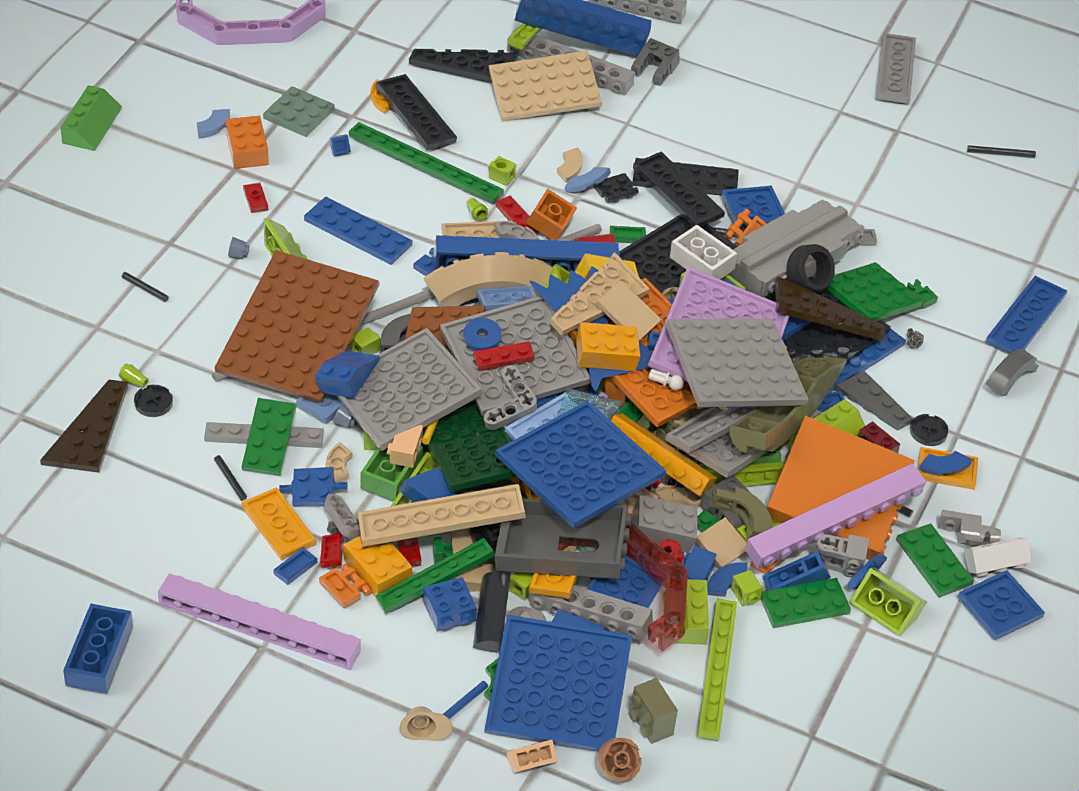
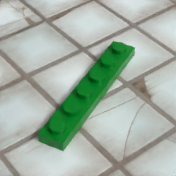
(437, 573)

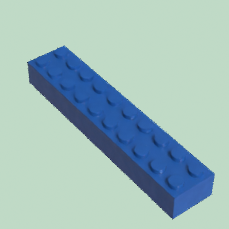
(553, 252)

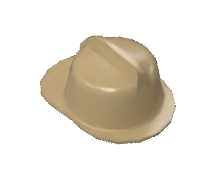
(424, 724)

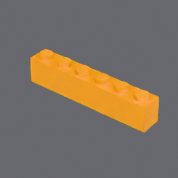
(671, 460)

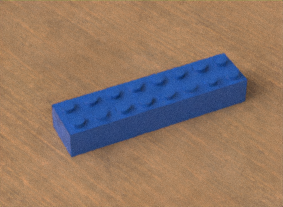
(587, 23)

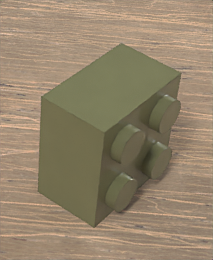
(653, 711)

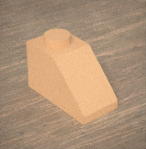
(406, 447)

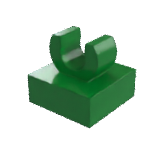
(440, 550)

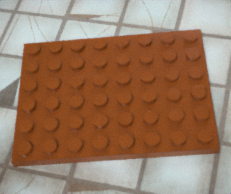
(295, 324)

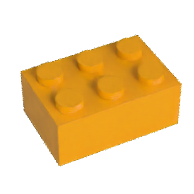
(607, 346)
(377, 564)

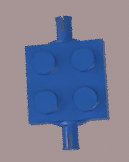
(312, 486)

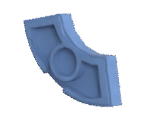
(213, 123)
(594, 176)

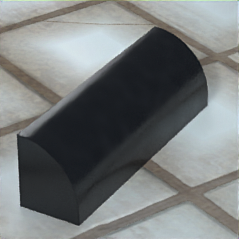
(491, 611)

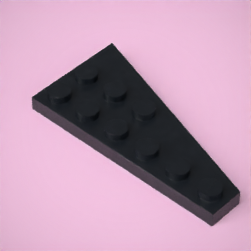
(467, 62)

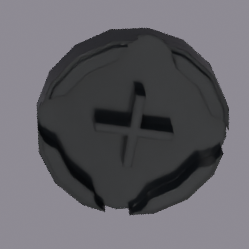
(153, 401)
(929, 430)

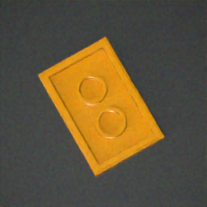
(963, 479)

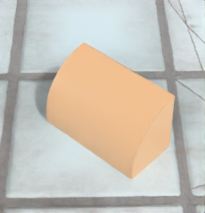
(531, 755)

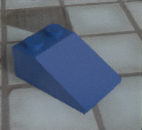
(345, 373)

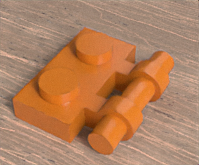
(743, 218)
(341, 589)

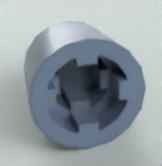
(238, 248)
(344, 417)

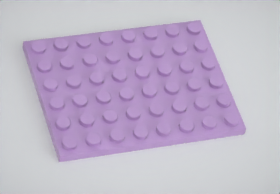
(709, 298)

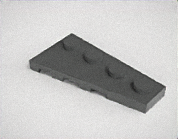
(875, 399)

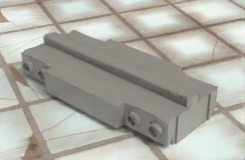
(768, 248)

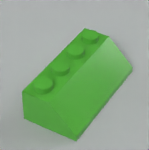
(90, 119)

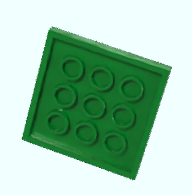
(873, 292)

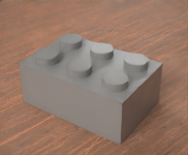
(666, 520)

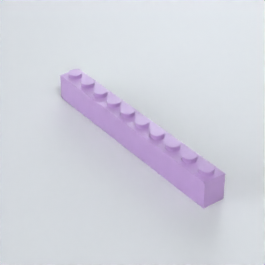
(835, 515)
(260, 621)

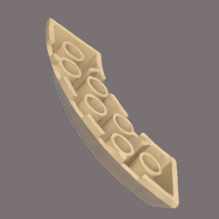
(462, 279)

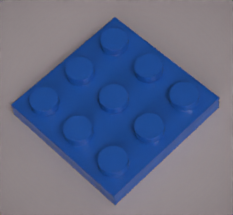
(758, 200)
(633, 586)
(1001, 605)

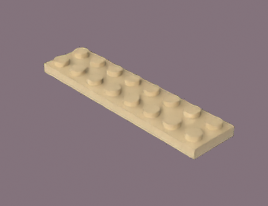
(441, 515)

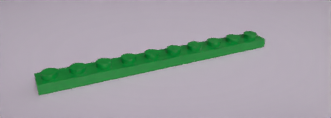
(426, 162)

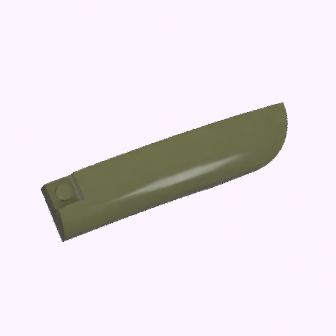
(774, 425)

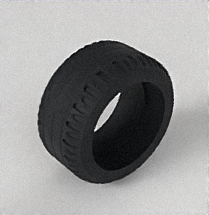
(824, 264)

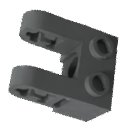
(660, 55)
(727, 484)

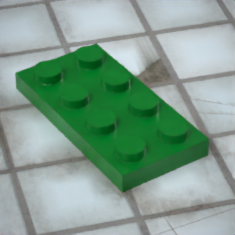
(269, 437)
(934, 560)
(805, 602)

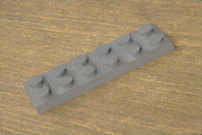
(896, 68)

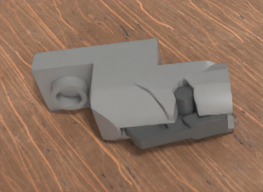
(969, 528)

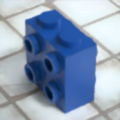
(449, 604)

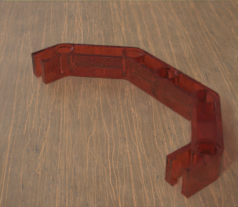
(666, 571)

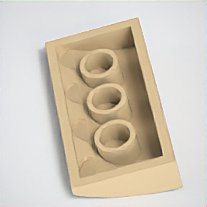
(473, 576)

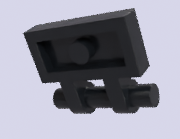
(616, 188)

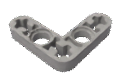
(517, 403)
(342, 516)

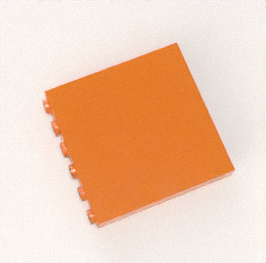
(829, 465)

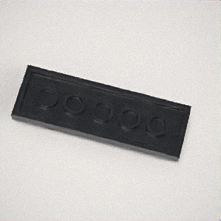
(416, 112)
(708, 178)
(678, 190)

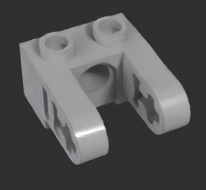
(849, 554)

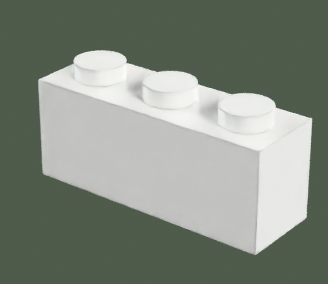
(998, 556)

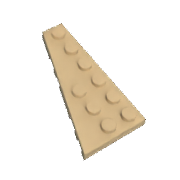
(582, 305)

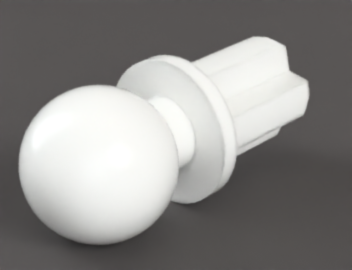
(675, 382)

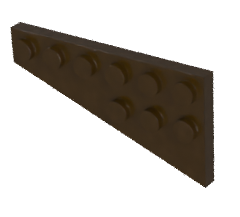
(809, 306)
(89, 435)

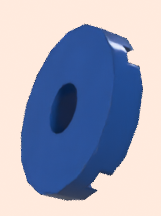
(478, 326)

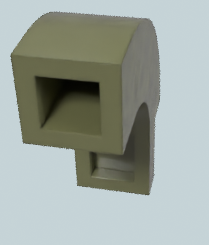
(746, 506)

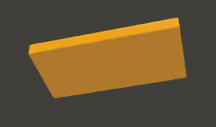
(278, 523)

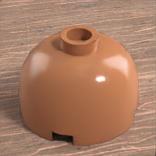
(619, 759)

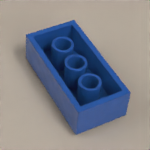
(98, 648)

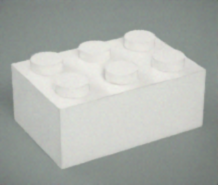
(703, 253)

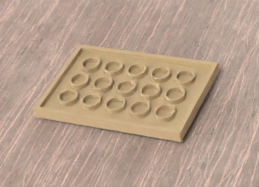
(545, 85)

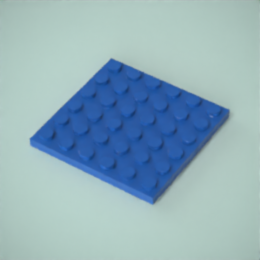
(580, 464)
(558, 683)

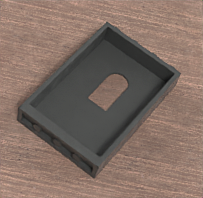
(533, 542)

